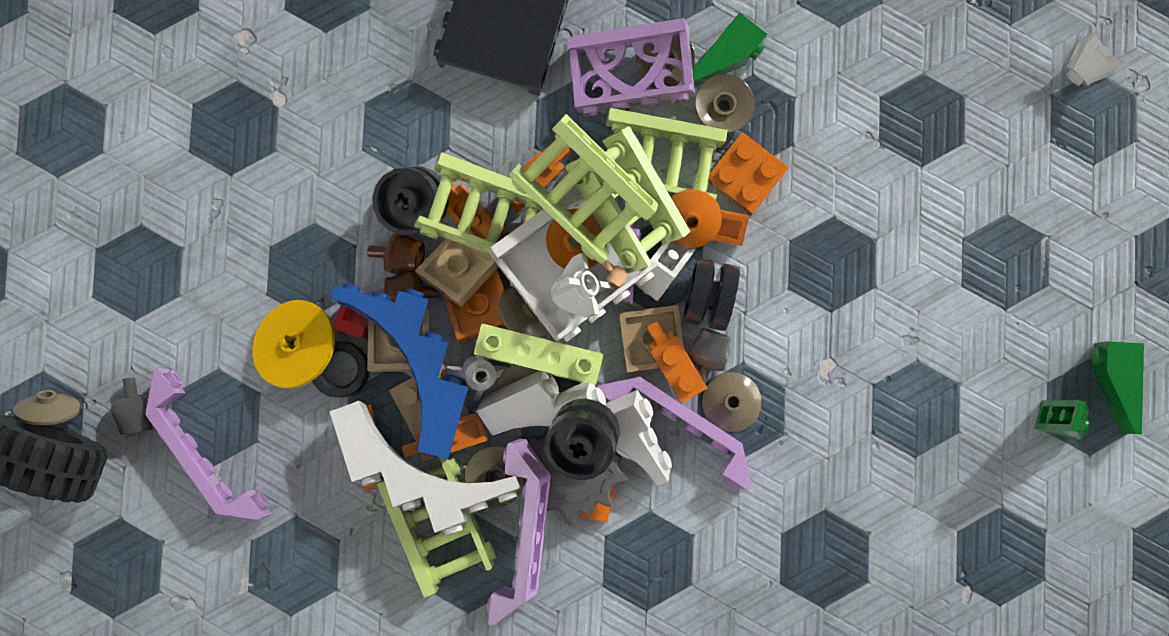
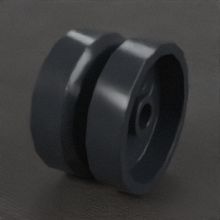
(405, 196)
(713, 294)
(582, 439)

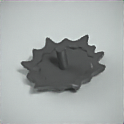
(578, 496)

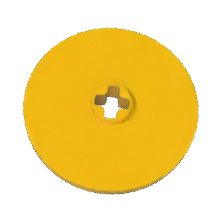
(313, 344)

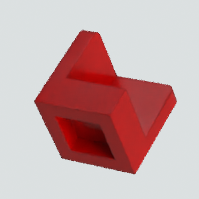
(351, 323)

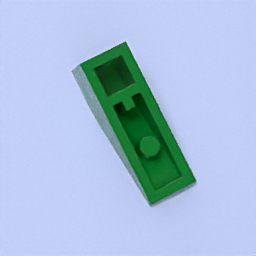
(731, 50)
(1120, 376)
(1063, 418)

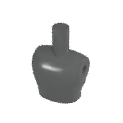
(710, 352)
(131, 410)

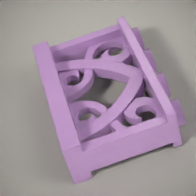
(597, 44)

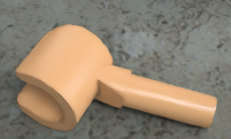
(616, 274)

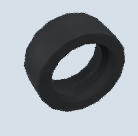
(360, 379)

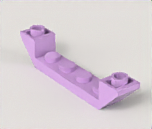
(163, 391)
(523, 462)
(735, 467)

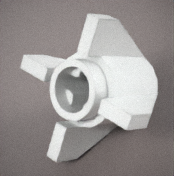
(1092, 62)
(576, 289)
(471, 367)

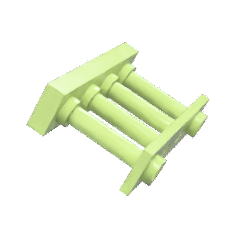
(680, 134)
(591, 159)
(479, 181)
(666, 221)
(538, 354)
(417, 549)

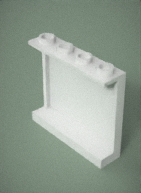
(532, 272)

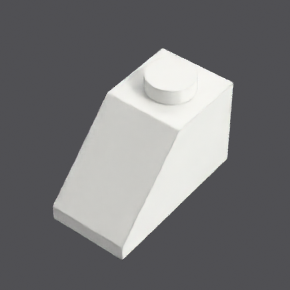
(670, 260)

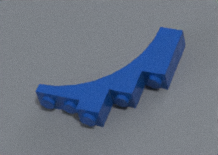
(402, 322)

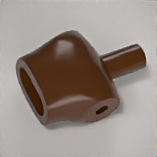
(400, 254)
(405, 281)

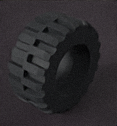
(49, 461)

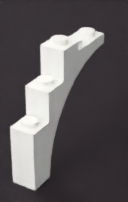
(537, 401)
(370, 456)

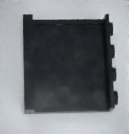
(502, 39)

